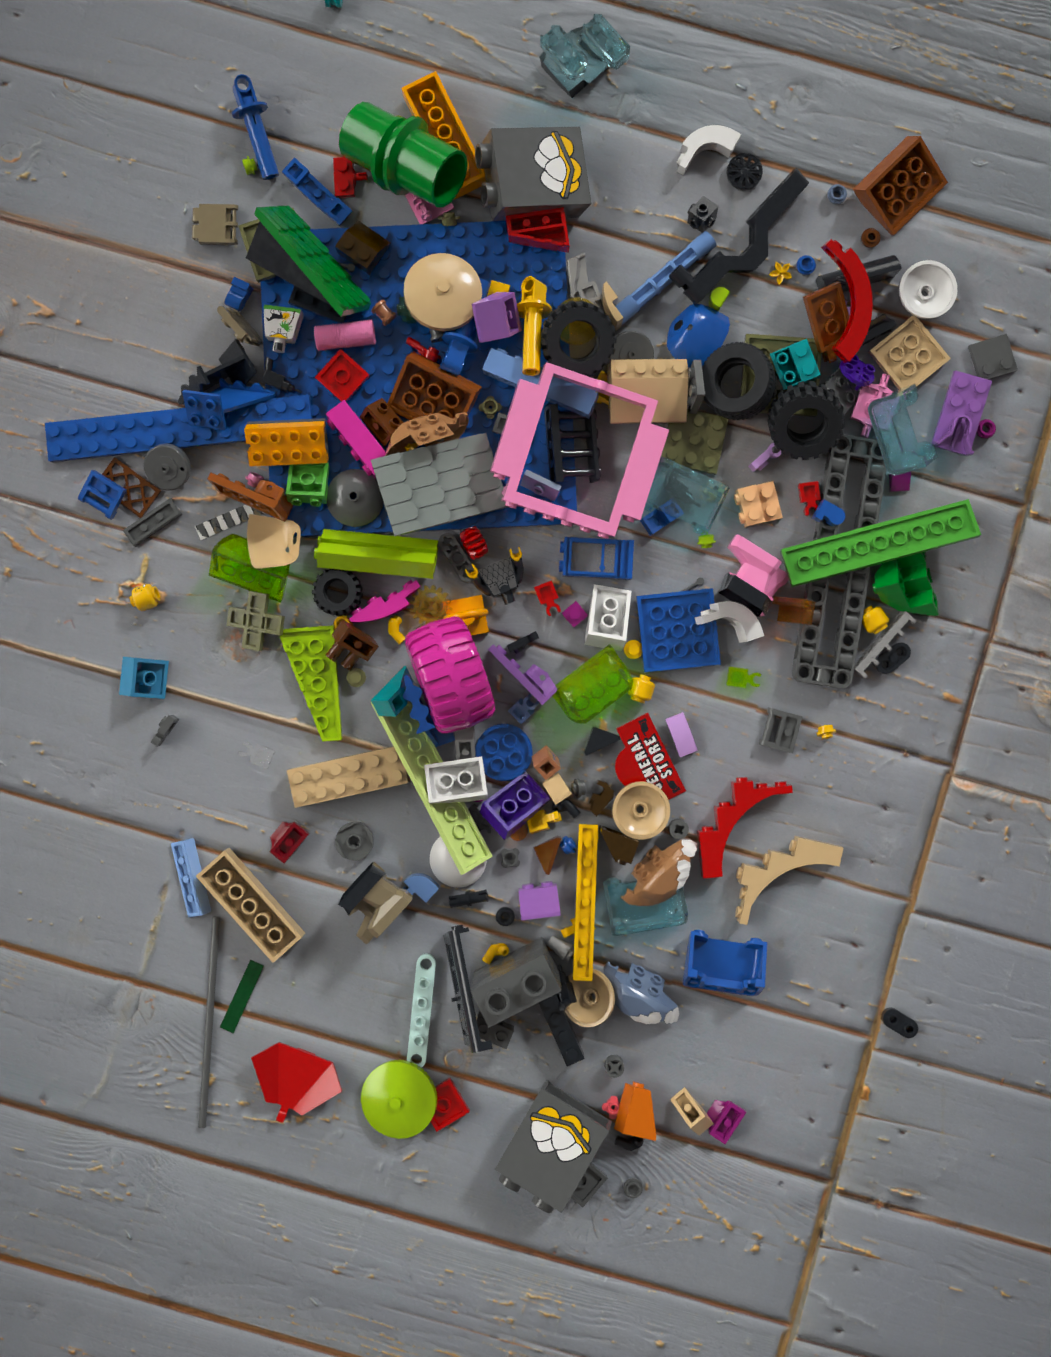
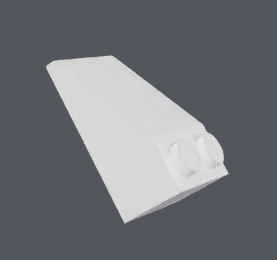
(608, 617)
(456, 781)

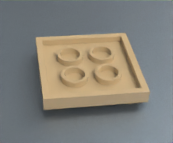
(909, 354)

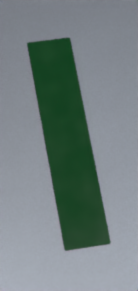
(241, 996)

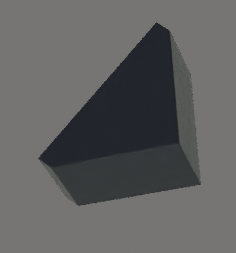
(599, 739)

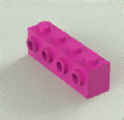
(356, 435)

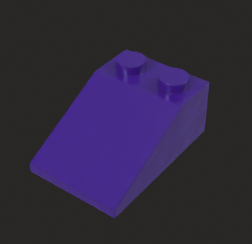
(514, 805)

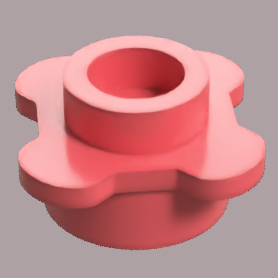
(613, 1101)

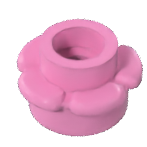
(253, 479)

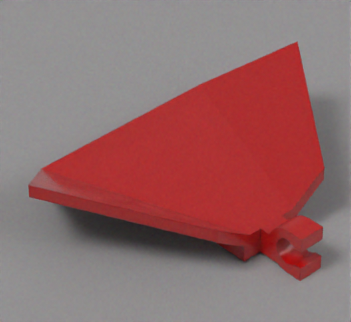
(295, 1078)

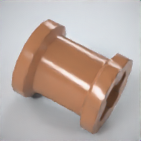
(384, 312)

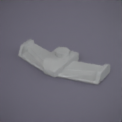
(579, 281)

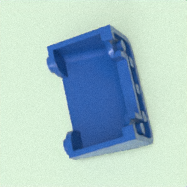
(725, 965)

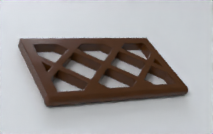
(143, 483)

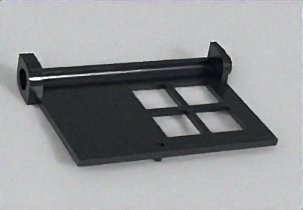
(462, 990)

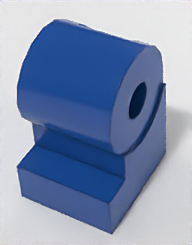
(238, 294)
(830, 513)

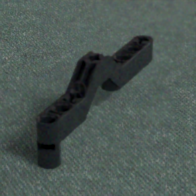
(752, 257)

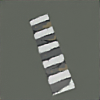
(225, 521)

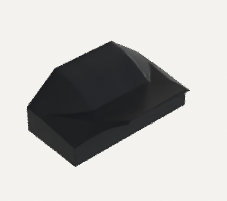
(879, 327)

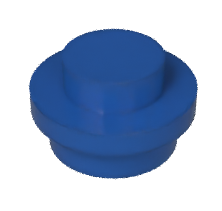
(806, 265)
(568, 845)

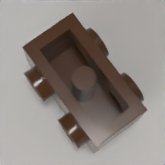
(381, 420)

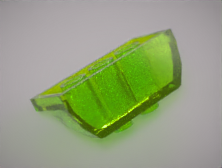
(232, 564)
(593, 686)

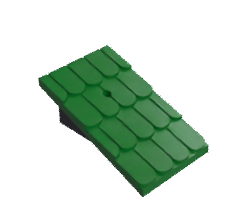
(296, 255)

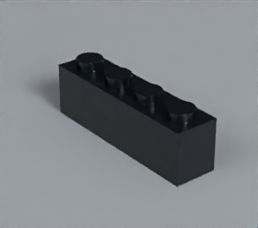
(562, 1030)

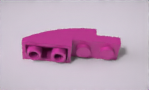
(379, 609)

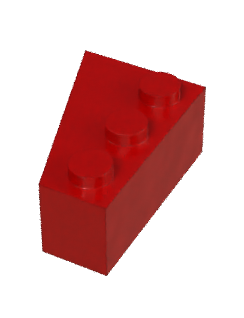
(539, 229)

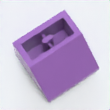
(496, 316)

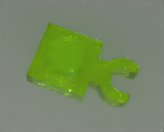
(739, 677)

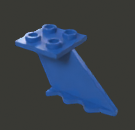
(209, 408)
(421, 713)

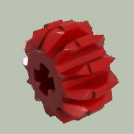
(474, 542)

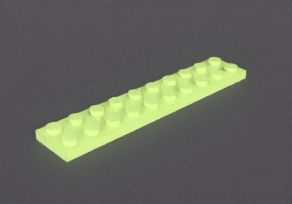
(451, 819)

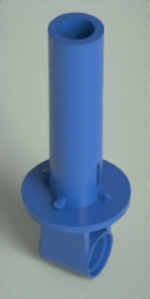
(250, 111)
(460, 342)

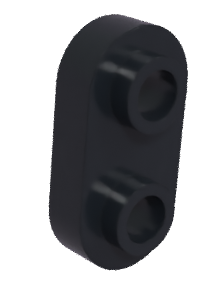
(892, 659)
(900, 1023)

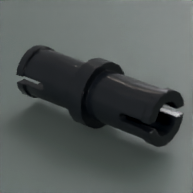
(468, 898)

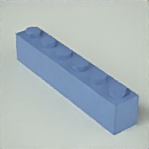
(560, 392)

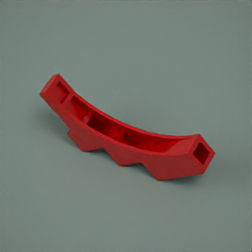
(713, 841)

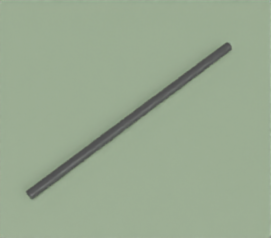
(209, 1022)

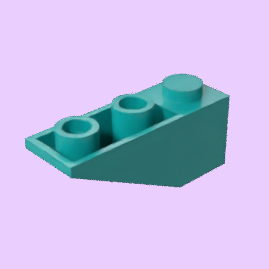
(390, 699)

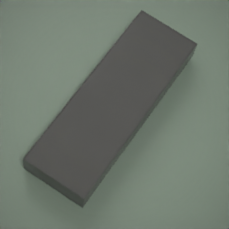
(152, 522)

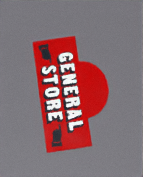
(646, 758)

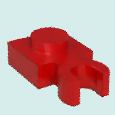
(808, 494)
(546, 595)

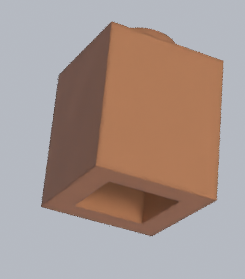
(546, 762)

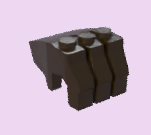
(600, 801)

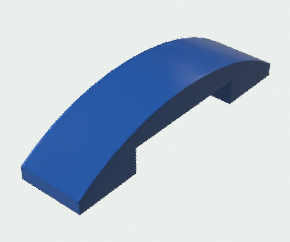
(316, 192)

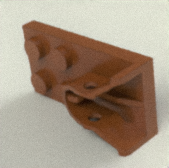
(264, 498)

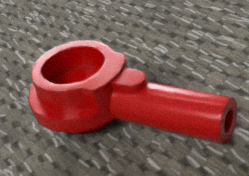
(430, 353)

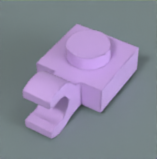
(761, 461)

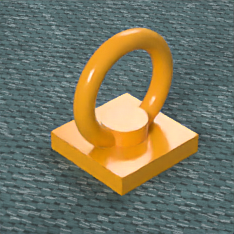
(472, 612)

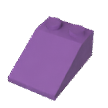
(539, 901)

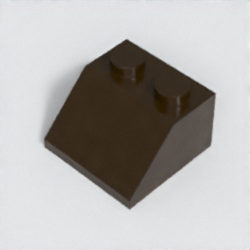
(362, 247)
(620, 845)

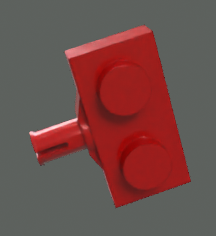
(346, 177)

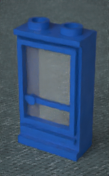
(596, 558)

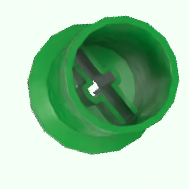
(402, 154)

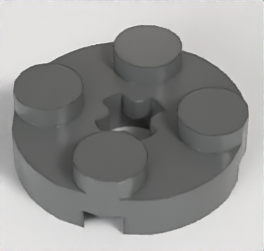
(343, 840)

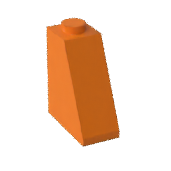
(636, 1112)

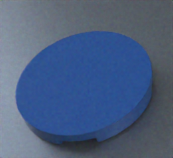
(504, 751)

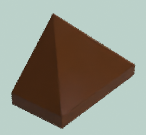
(547, 852)

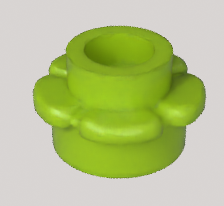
(249, 165)
(706, 541)

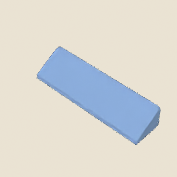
(188, 867)

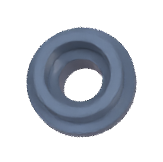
(839, 189)

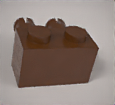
(353, 639)

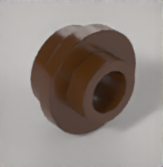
(866, 241)

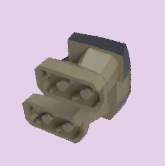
(376, 899)

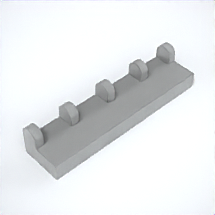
(882, 642)

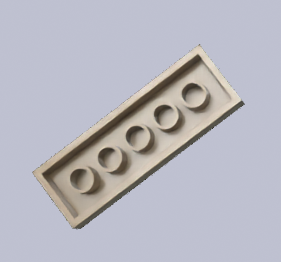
(346, 776)
(250, 904)

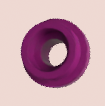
(991, 429)

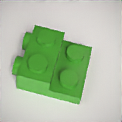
(308, 484)

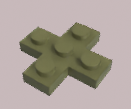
(255, 620)

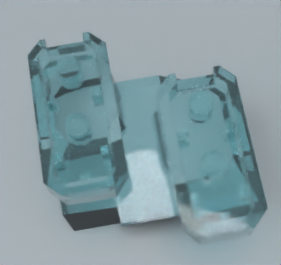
(582, 53)

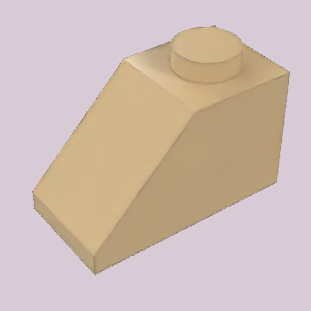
(556, 788)
(691, 1111)

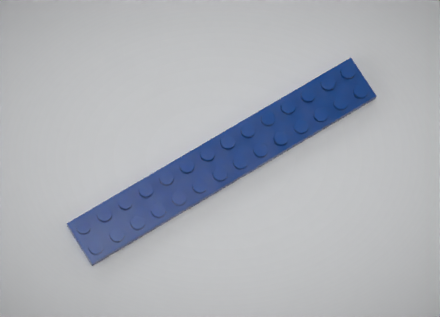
(146, 430)

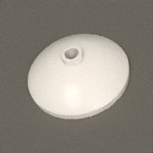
(933, 279)
(447, 871)

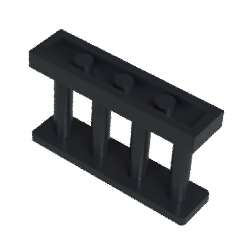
(556, 453)

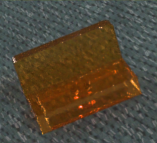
(794, 610)

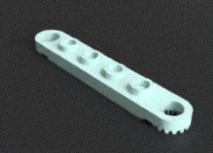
(421, 1009)

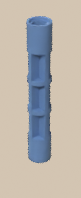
(653, 286)

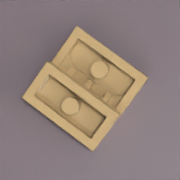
(609, 301)

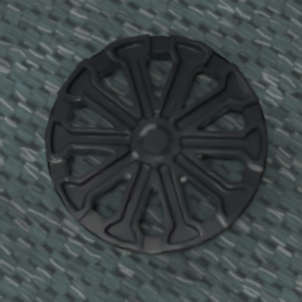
(744, 171)

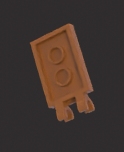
(827, 318)

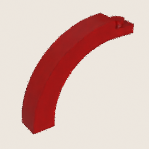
(860, 298)

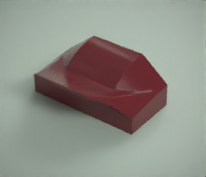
(287, 840)

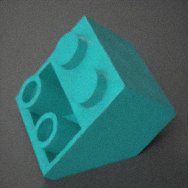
(795, 364)

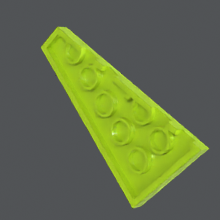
(316, 676)

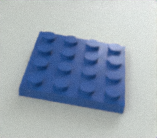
(671, 634)

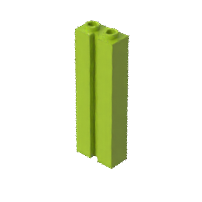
(376, 553)

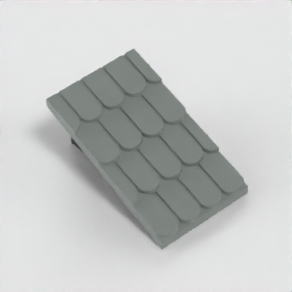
(438, 484)

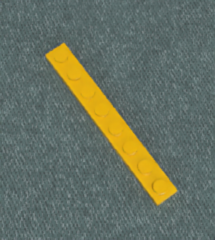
(585, 902)

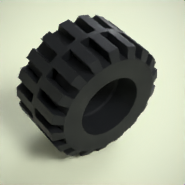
(321, 587)

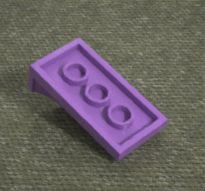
(961, 413)
(530, 679)

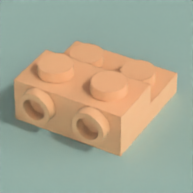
(757, 504)

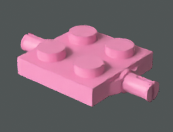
(865, 397)

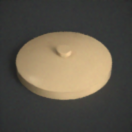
(442, 291)

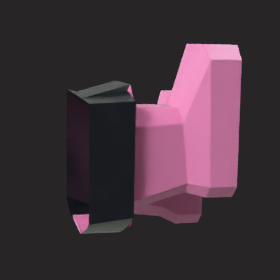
(756, 578)

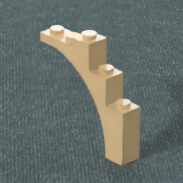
(756, 878)

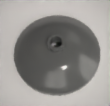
(363, 508)

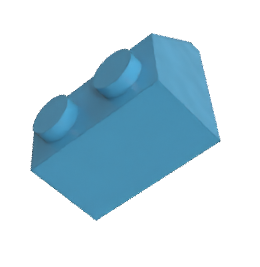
(143, 677)

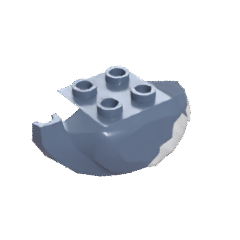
(641, 995)

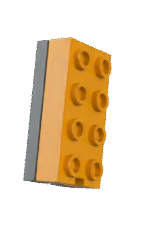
(287, 442)

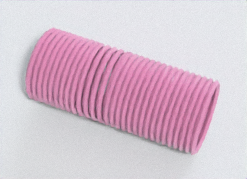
(347, 334)

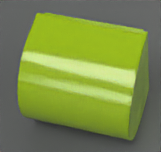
(718, 297)

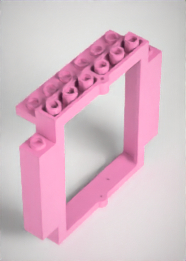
(519, 433)

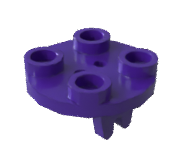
(858, 372)

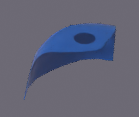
(706, 335)

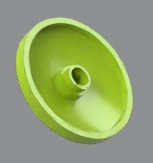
(399, 1099)

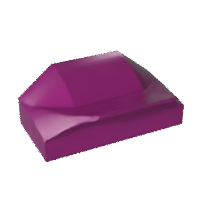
(726, 1118)

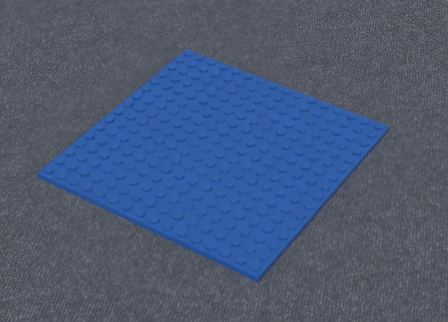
(493, 258)

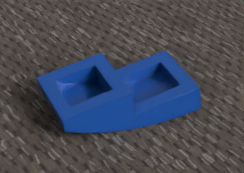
(655, 521)

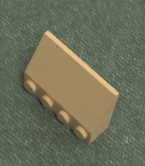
(654, 378)

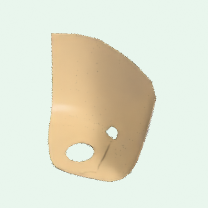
(268, 540)

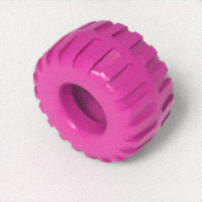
(450, 674)

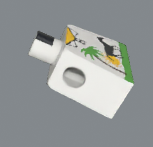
(282, 325)

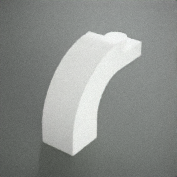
(707, 138)
(742, 619)

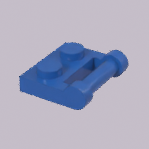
(104, 489)

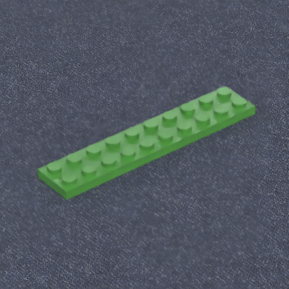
(880, 543)

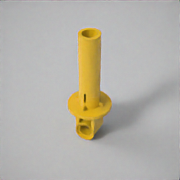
(533, 309)

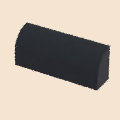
(877, 271)

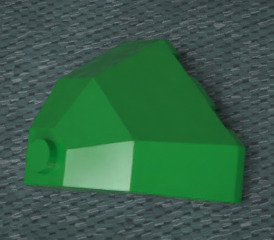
(907, 585)

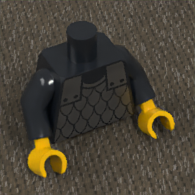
(499, 577)

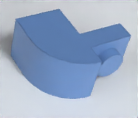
(422, 885)

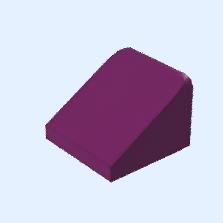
(900, 482)

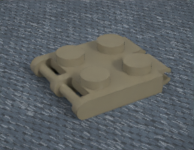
(215, 224)
(241, 327)

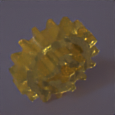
(437, 600)

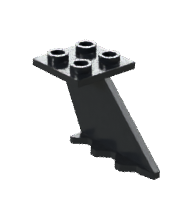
(234, 365)

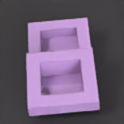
(681, 734)

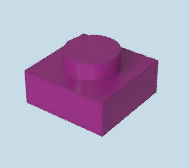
(574, 614)

